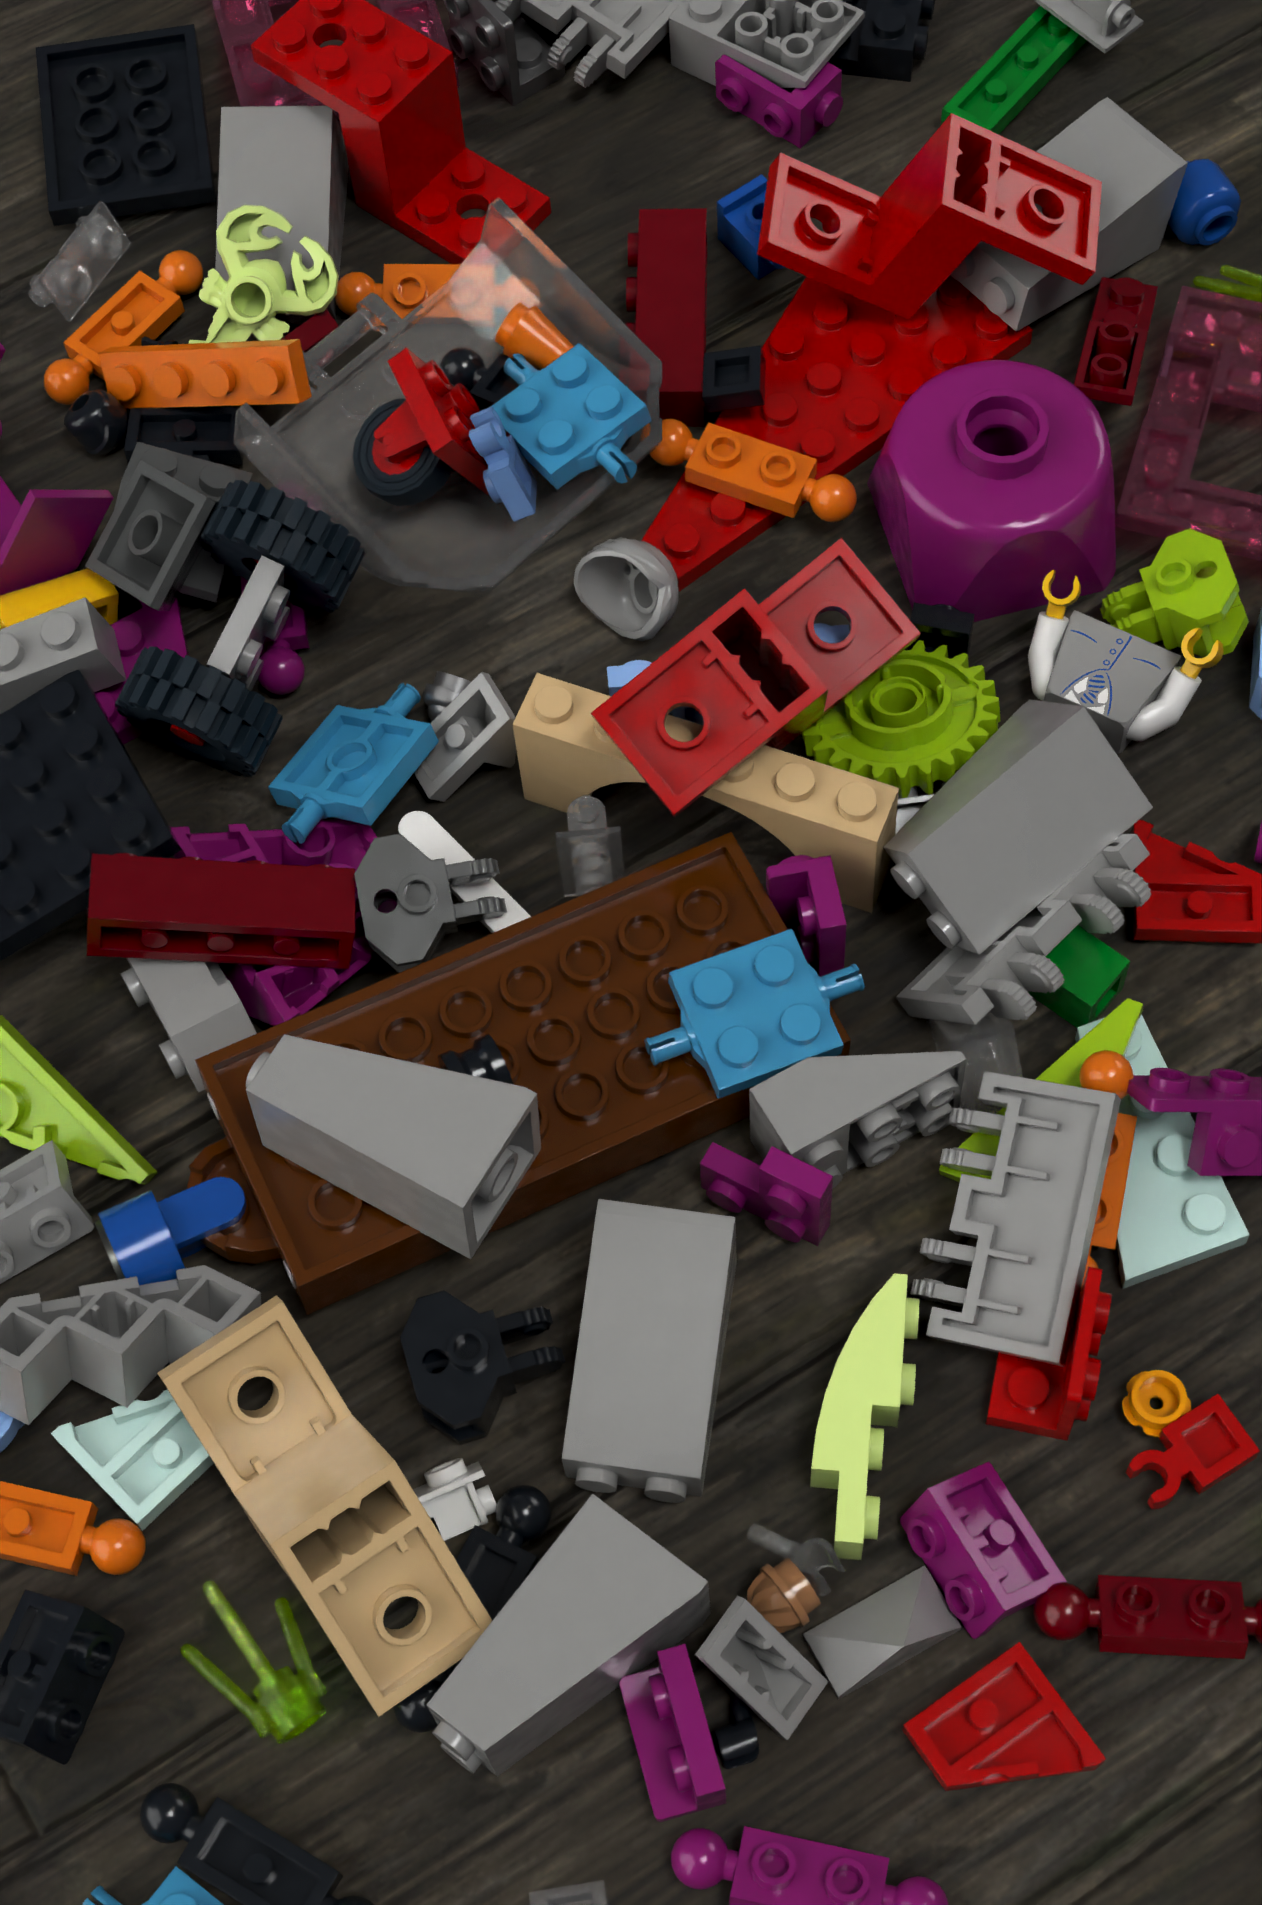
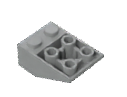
(772, 37)
(854, 1106)

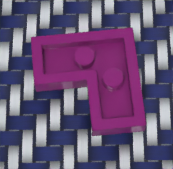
(781, 1191)

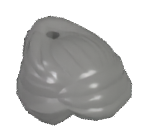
(628, 587)

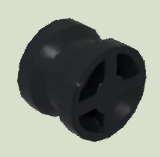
(481, 1061)

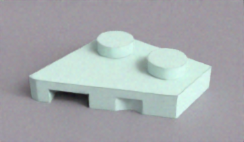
(139, 1455)

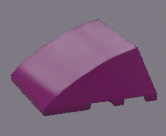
(277, 991)

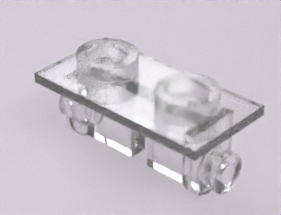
(81, 263)
(589, 850)

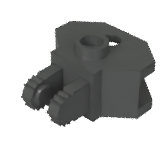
(424, 908)

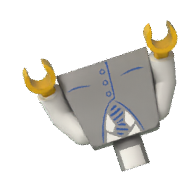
(1118, 677)

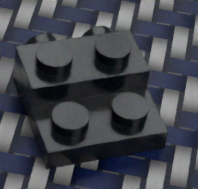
(886, 39)

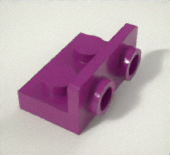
(810, 904)
(979, 1548)
(673, 1737)

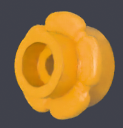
(1152, 1385)

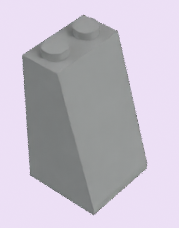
(294, 165)
(1136, 202)
(1015, 823)
(398, 1134)
(650, 1350)
(566, 1639)

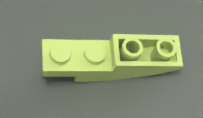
(864, 1392)

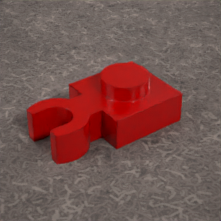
(1201, 1447)

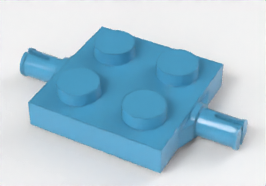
(571, 416)
(353, 764)
(754, 1012)

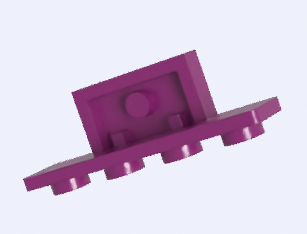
(1227, 1118)

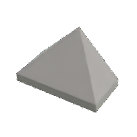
(881, 1632)
(761, 1667)

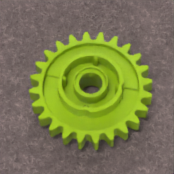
(909, 721)

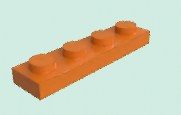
(207, 374)

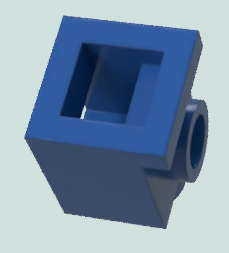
(740, 225)

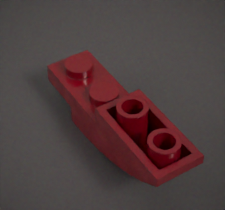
(1116, 340)

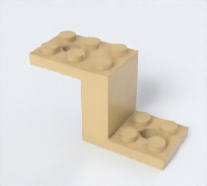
(328, 1504)

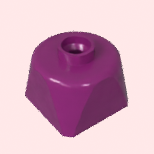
(994, 487)

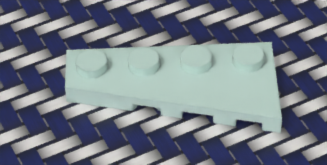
(1167, 1208)

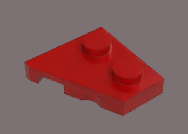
(1195, 894)
(1002, 1728)

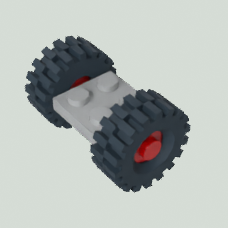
(284, 556)

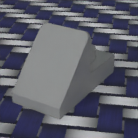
(469, 732)

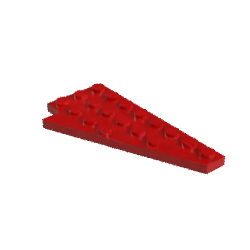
(831, 394)

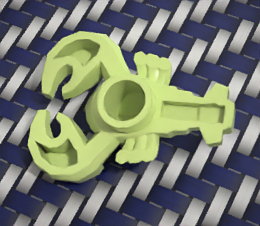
(259, 286)

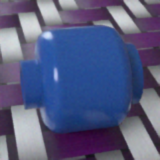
(1204, 204)

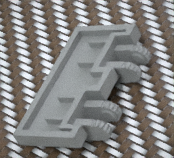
(615, 29)
(968, 985)
(1028, 1218)

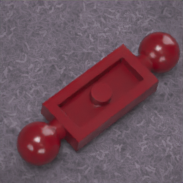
(1154, 1616)

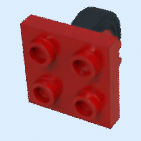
(417, 441)

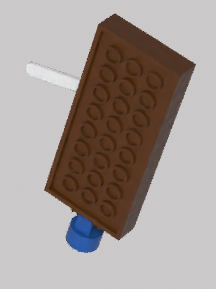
(570, 1015)

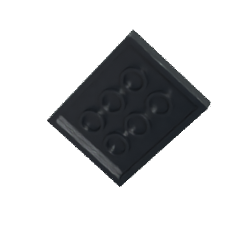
(124, 124)

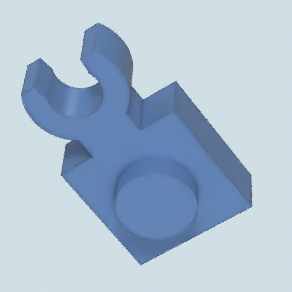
(507, 474)

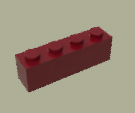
(672, 304)
(221, 911)

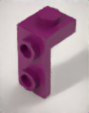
(783, 114)

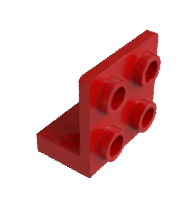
(1047, 1396)

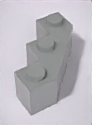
(193, 1006)
(110, 1335)

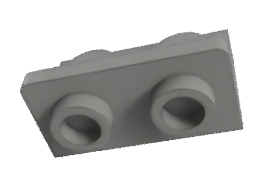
(37, 1210)

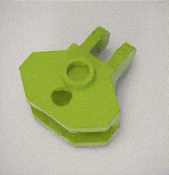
(1181, 591)

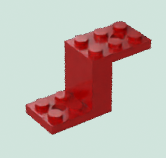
(396, 121)
(945, 202)
(755, 676)

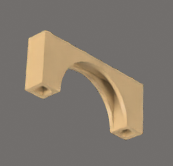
(796, 799)

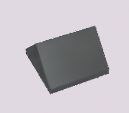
(152, 537)

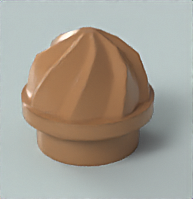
(783, 1596)

